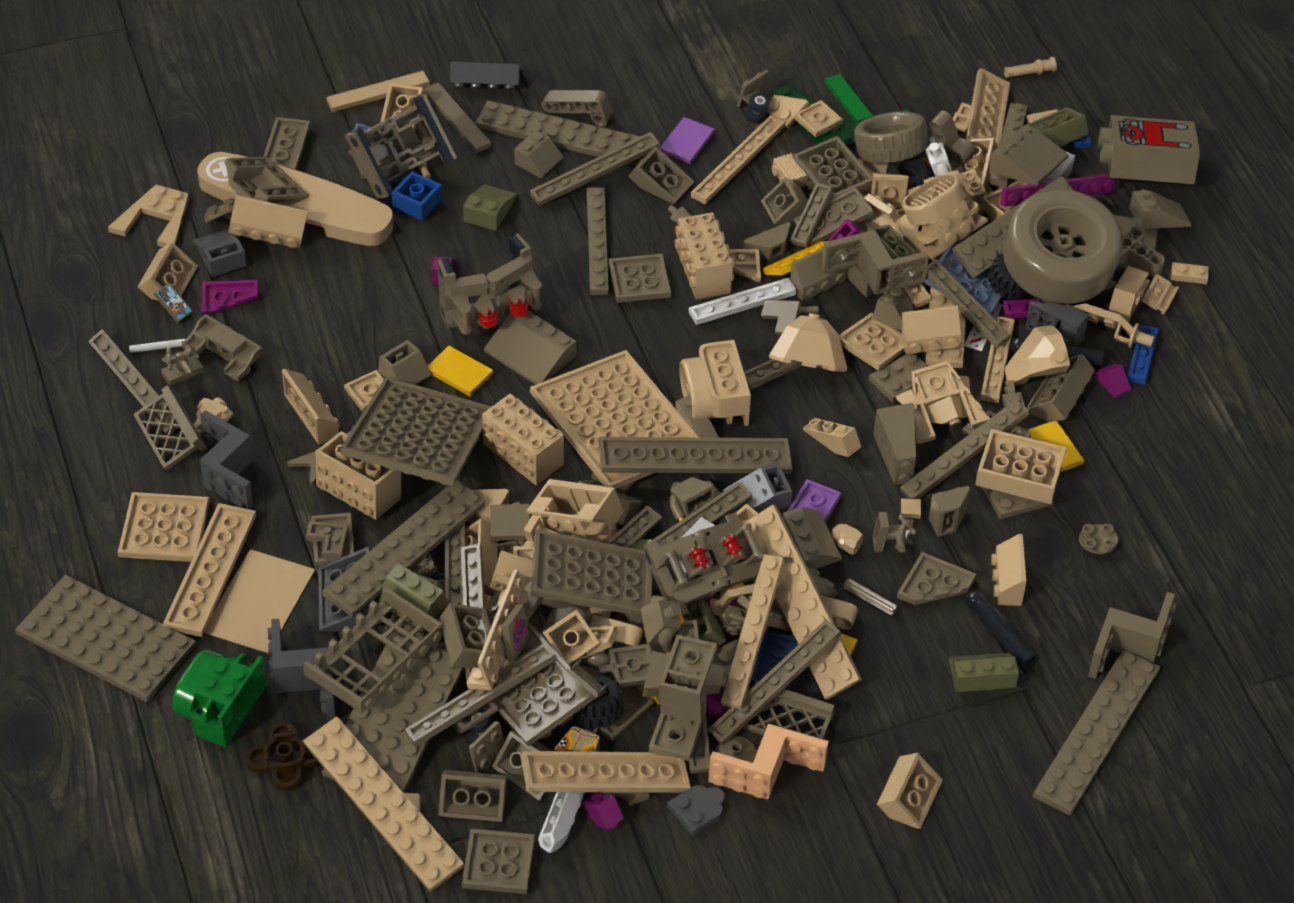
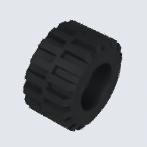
(914, 168)
(1002, 280)
(603, 709)

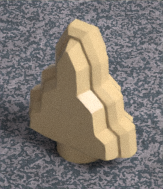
(216, 407)

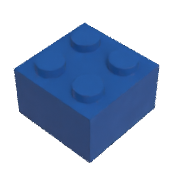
(417, 196)

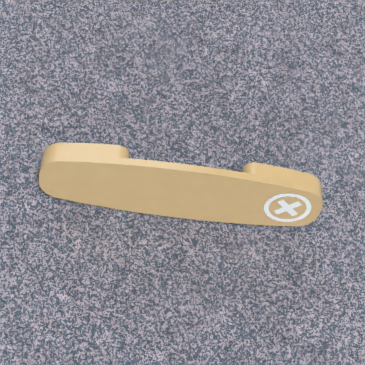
(337, 209)

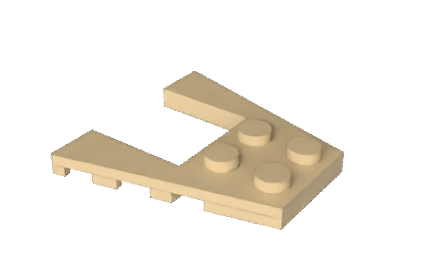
(160, 203)
(935, 384)

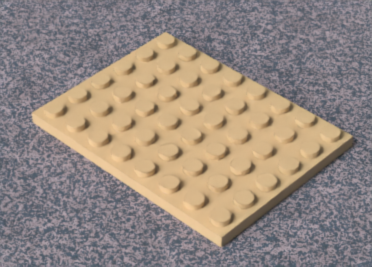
(608, 401)

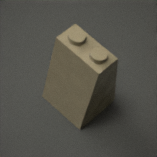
(896, 440)

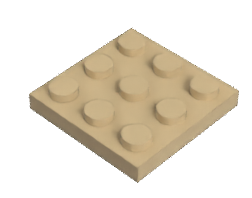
(873, 342)

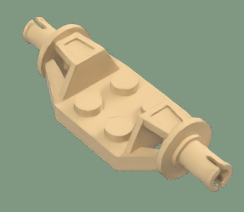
(1115, 320)

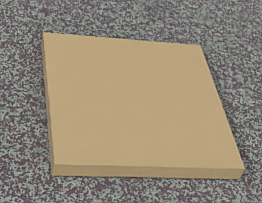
(163, 526)

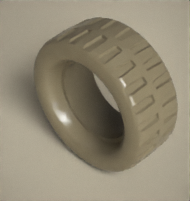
(891, 137)

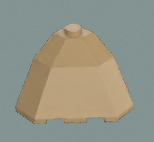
(812, 343)
(1039, 355)
(946, 411)

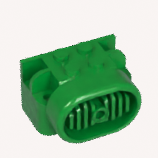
(218, 694)

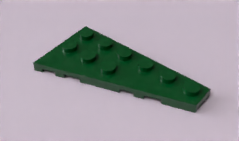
(844, 131)

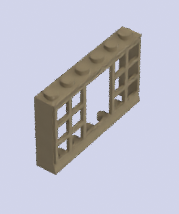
(352, 636)

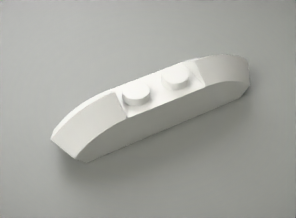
(559, 820)

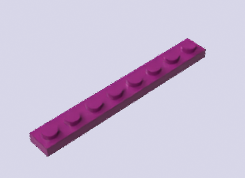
(1088, 185)

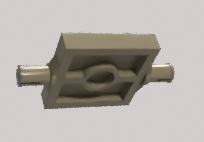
(628, 664)

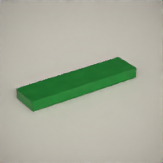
(847, 98)

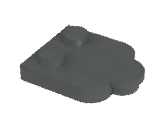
(697, 807)

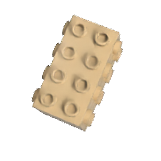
(704, 255)
(523, 439)
(356, 482)

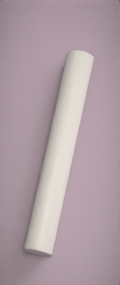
(156, 345)

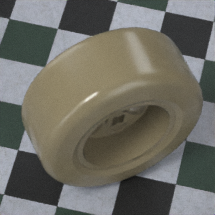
(1057, 274)

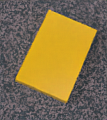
(459, 371)
(1054, 434)

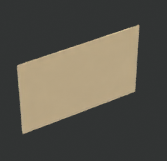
(258, 592)

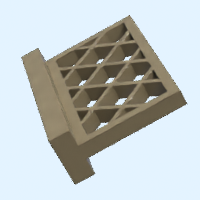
(179, 416)
(796, 703)

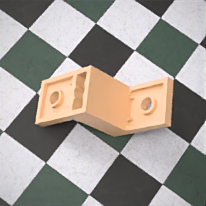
(760, 776)

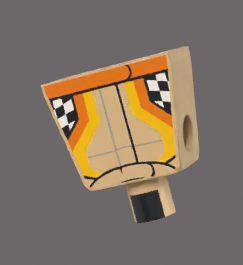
(579, 740)

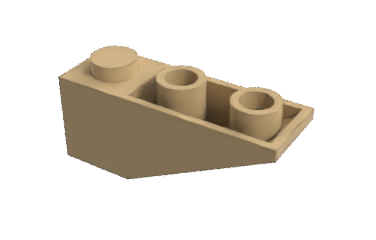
(835, 436)

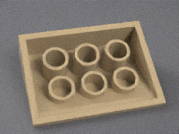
(1020, 466)

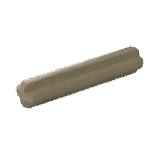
(870, 596)

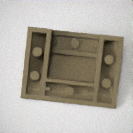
(262, 180)

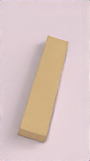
(373, 92)
(996, 364)

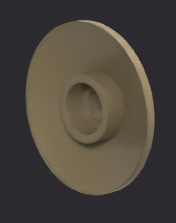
(745, 748)

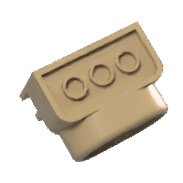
(939, 215)
(716, 382)
(578, 509)

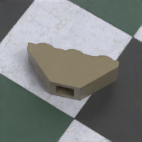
(770, 242)

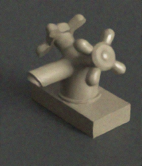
(183, 366)
(885, 531)

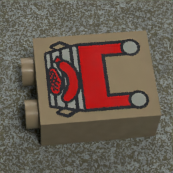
(1150, 149)

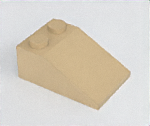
(399, 99)

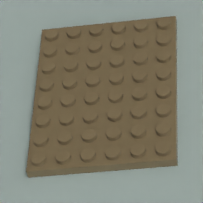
(416, 431)

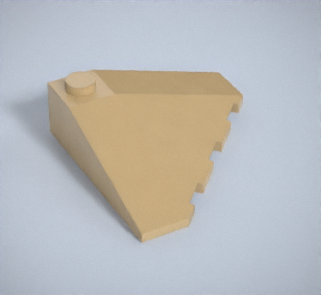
(978, 160)

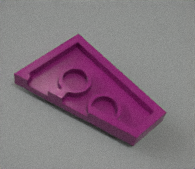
(227, 294)

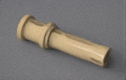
(1036, 67)

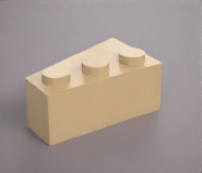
(1128, 292)

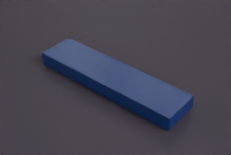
(1142, 357)

